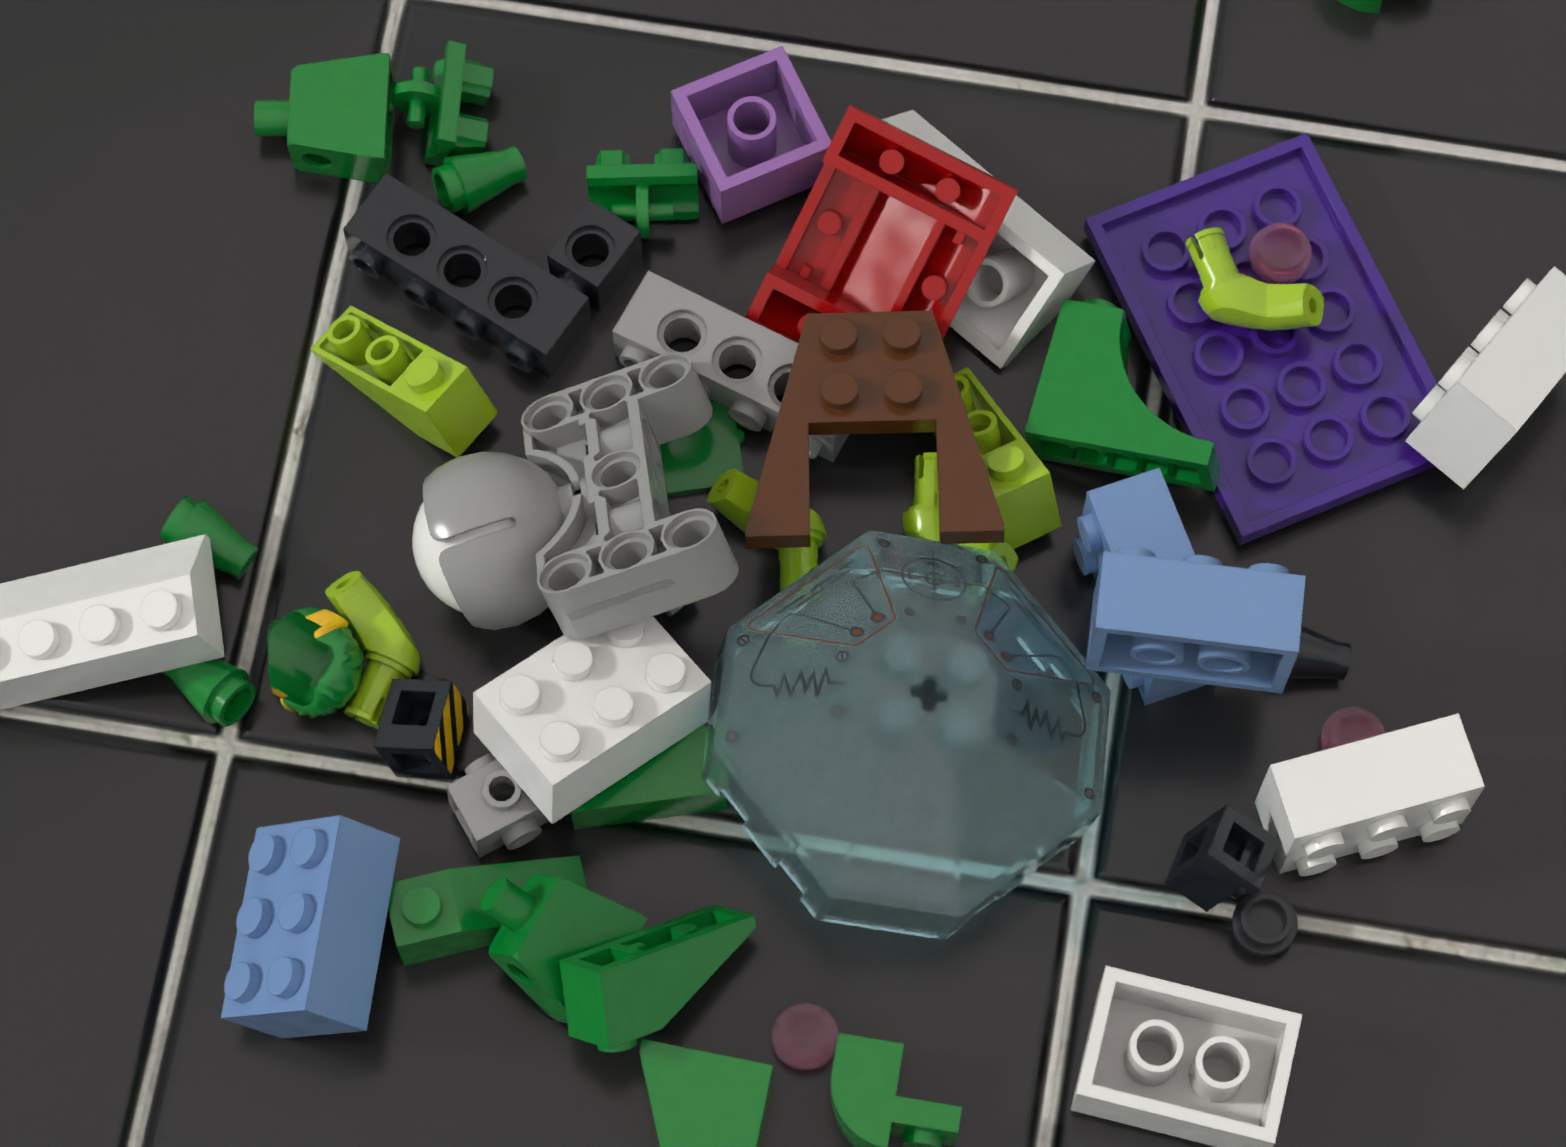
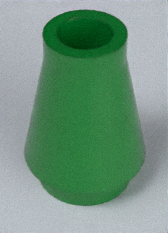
(476, 178)
(229, 548)
(215, 690)

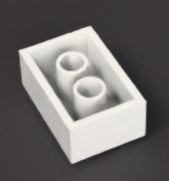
(1498, 387)
(590, 712)
(1369, 795)
(1186, 1061)

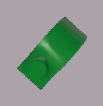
(866, 1099)

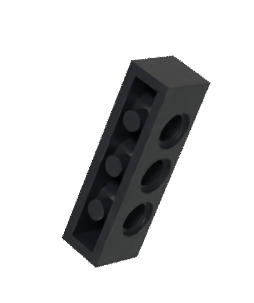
(401, 216)

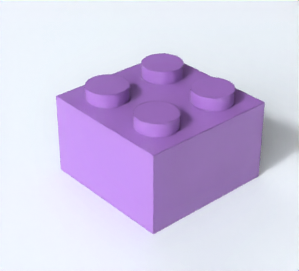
(750, 133)

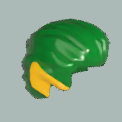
(313, 661)

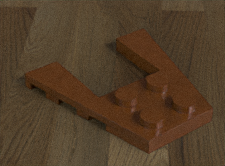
(872, 379)

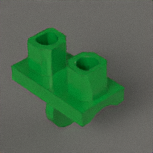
(452, 81)
(645, 190)

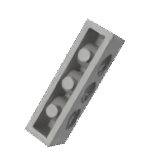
(667, 311)

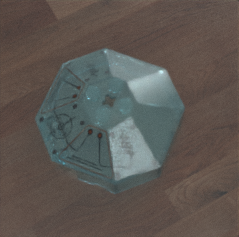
(863, 793)

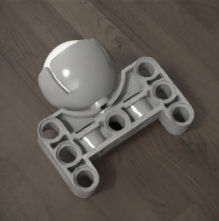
(581, 516)

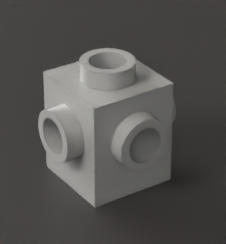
(493, 807)

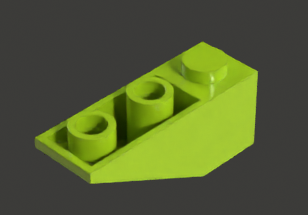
(408, 380)
(1014, 470)

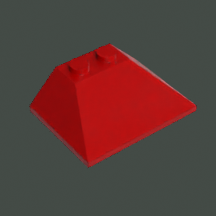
(883, 231)

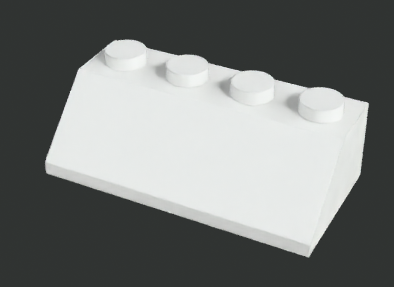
(1022, 274)
(108, 621)

